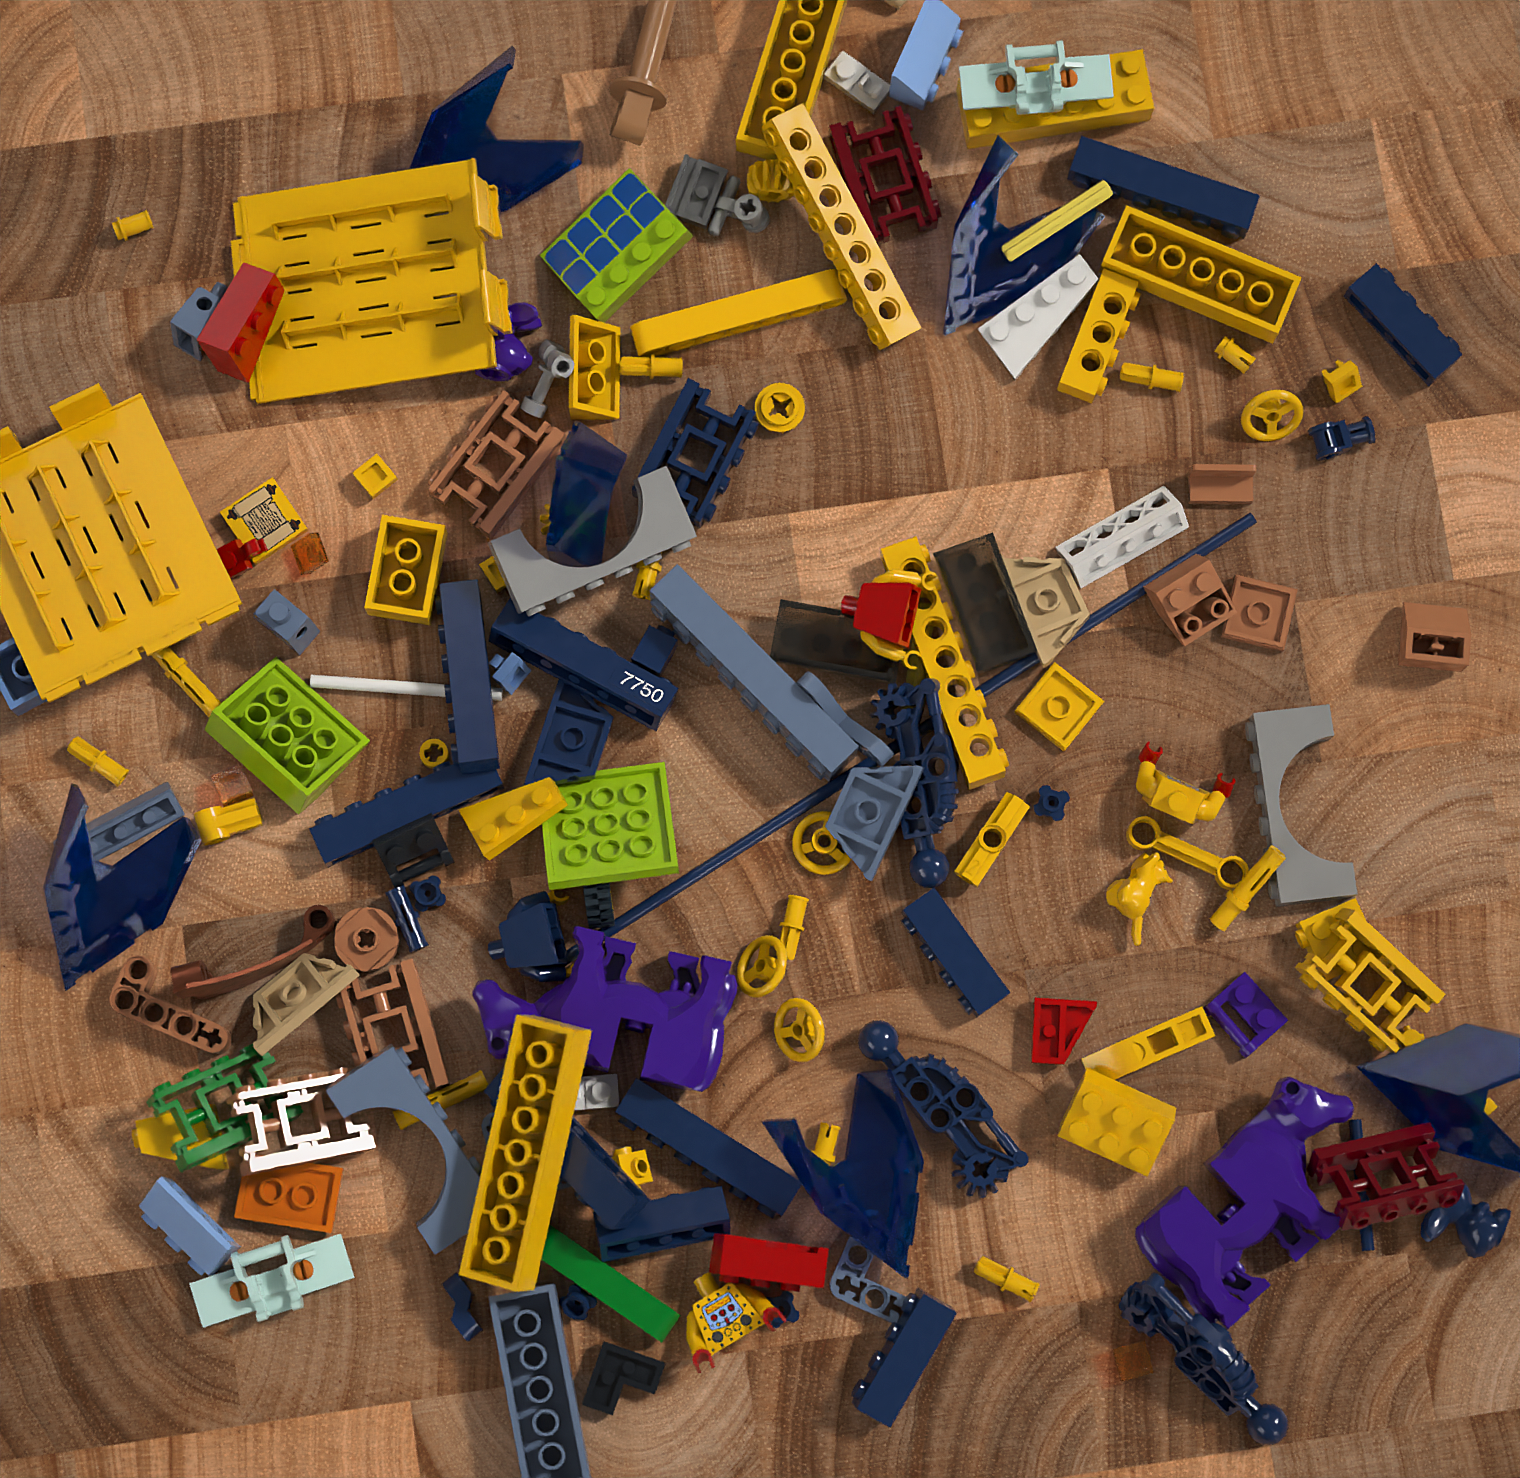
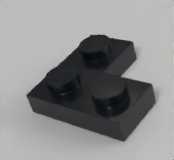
(619, 1367)

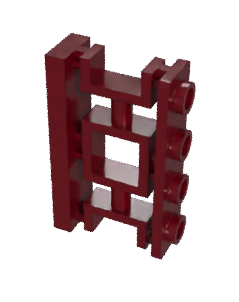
(909, 170)
(1380, 1154)

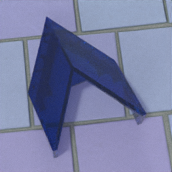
(460, 132)
(979, 273)
(582, 497)
(104, 907)
(1448, 1085)
(876, 1184)

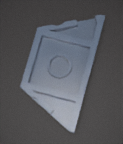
(871, 812)

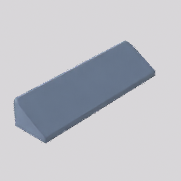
(133, 820)

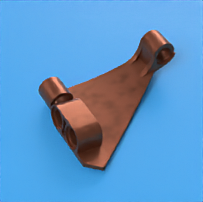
(196, 980)

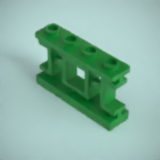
(211, 1080)

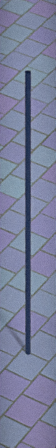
(925, 727)

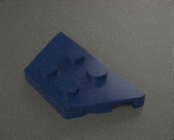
(570, 738)

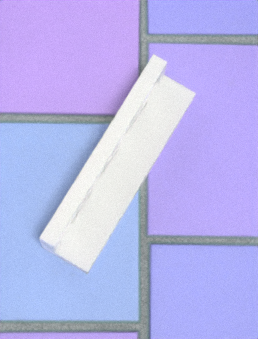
(1126, 539)

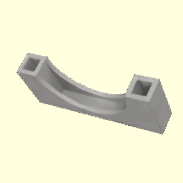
(659, 526)
(1275, 742)

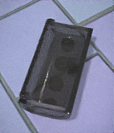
(985, 603)
(826, 642)

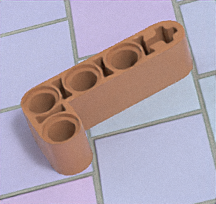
(172, 1014)

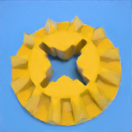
(782, 394)

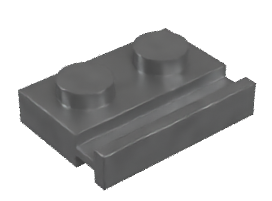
(696, 191)

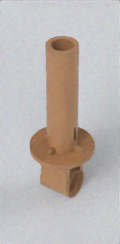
(638, 91)

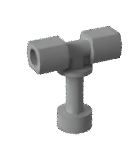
(557, 365)

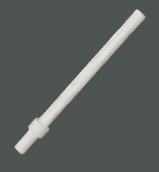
(386, 686)

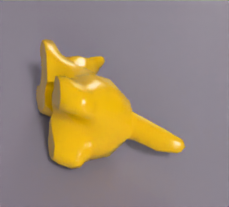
(1133, 894)

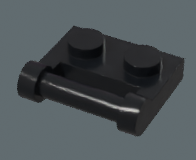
(410, 842)

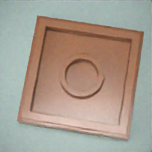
(1262, 613)

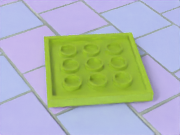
(612, 829)

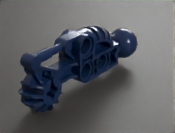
(936, 792)
(879, 1042)
(1203, 1356)

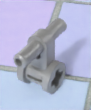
(746, 209)

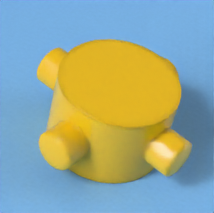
(1412, 1036)

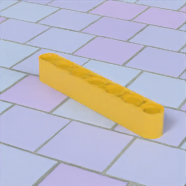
(738, 313)

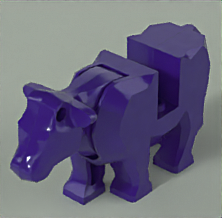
(683, 1020)
(1266, 1176)

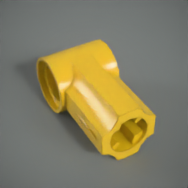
(218, 823)

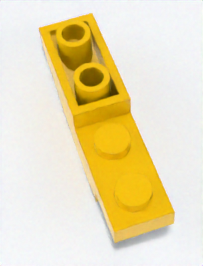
(1151, 1045)

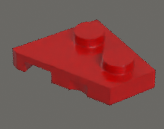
(1057, 1028)

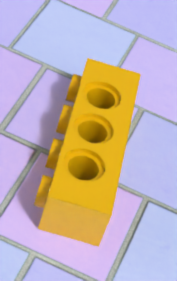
(1110, 289)

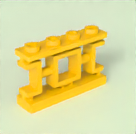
(1386, 960)

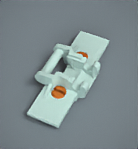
(1036, 92)
(273, 1291)

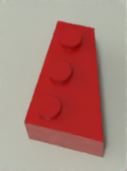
(242, 322)
(768, 1262)

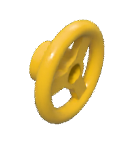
(1269, 407)
(800, 849)
(764, 968)
(805, 1029)

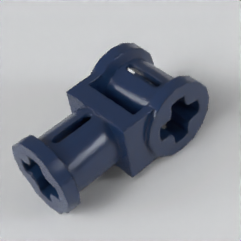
(1338, 438)

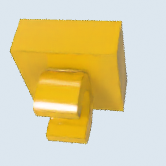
(1342, 381)

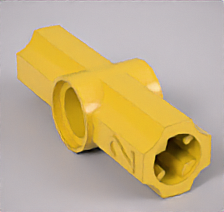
(1003, 823)

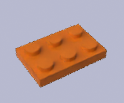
(292, 1196)

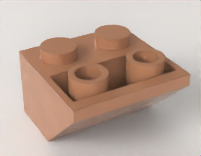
(1190, 599)
(1434, 637)

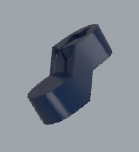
(462, 1317)

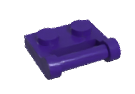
(1252, 1008)

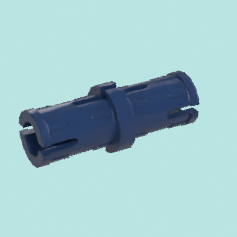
(398, 898)

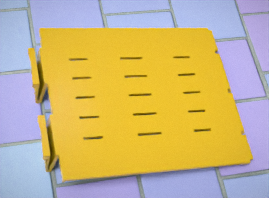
(416, 344)
(174, 541)

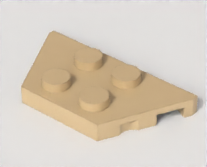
(1048, 602)
(296, 996)

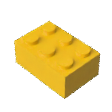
(406, 569)
(1117, 1122)

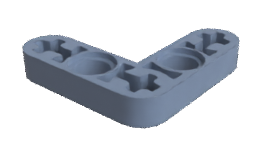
(868, 743)
(857, 1274)

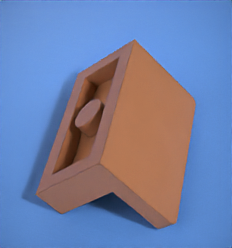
(1221, 484)

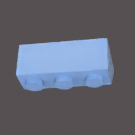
(925, 55)
(187, 1227)

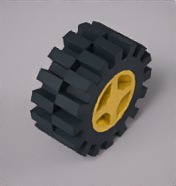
(599, 905)

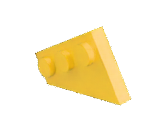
(512, 815)

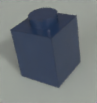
(655, 649)

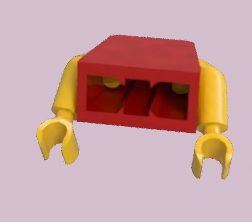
(888, 612)

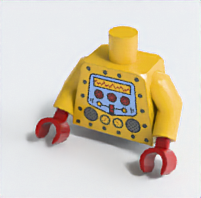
(1177, 796)
(725, 1317)

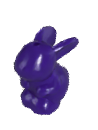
(510, 351)

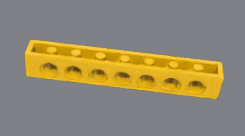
(842, 210)
(975, 769)

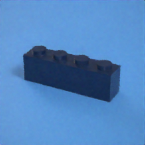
(1403, 324)
(954, 952)
(667, 1224)
(903, 1356)

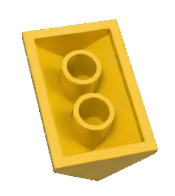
(596, 372)

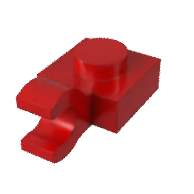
(237, 555)

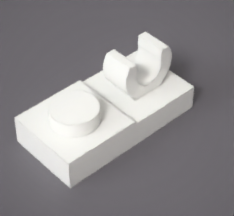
(857, 82)
(598, 1092)

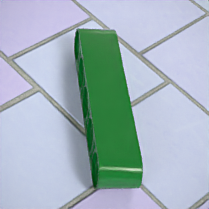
(608, 1285)

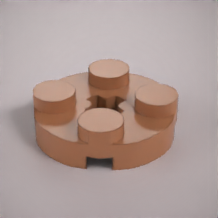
(385, 939)

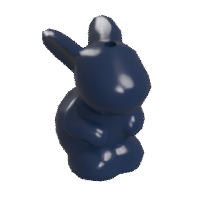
(1475, 1224)

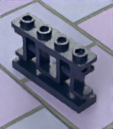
(673, 443)

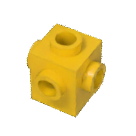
(633, 1164)

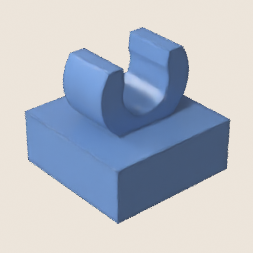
(509, 672)

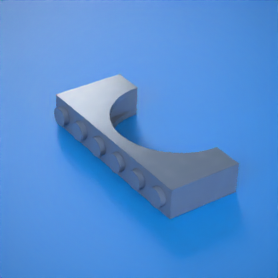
(389, 1083)

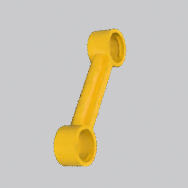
(1186, 852)

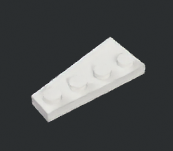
(1031, 320)

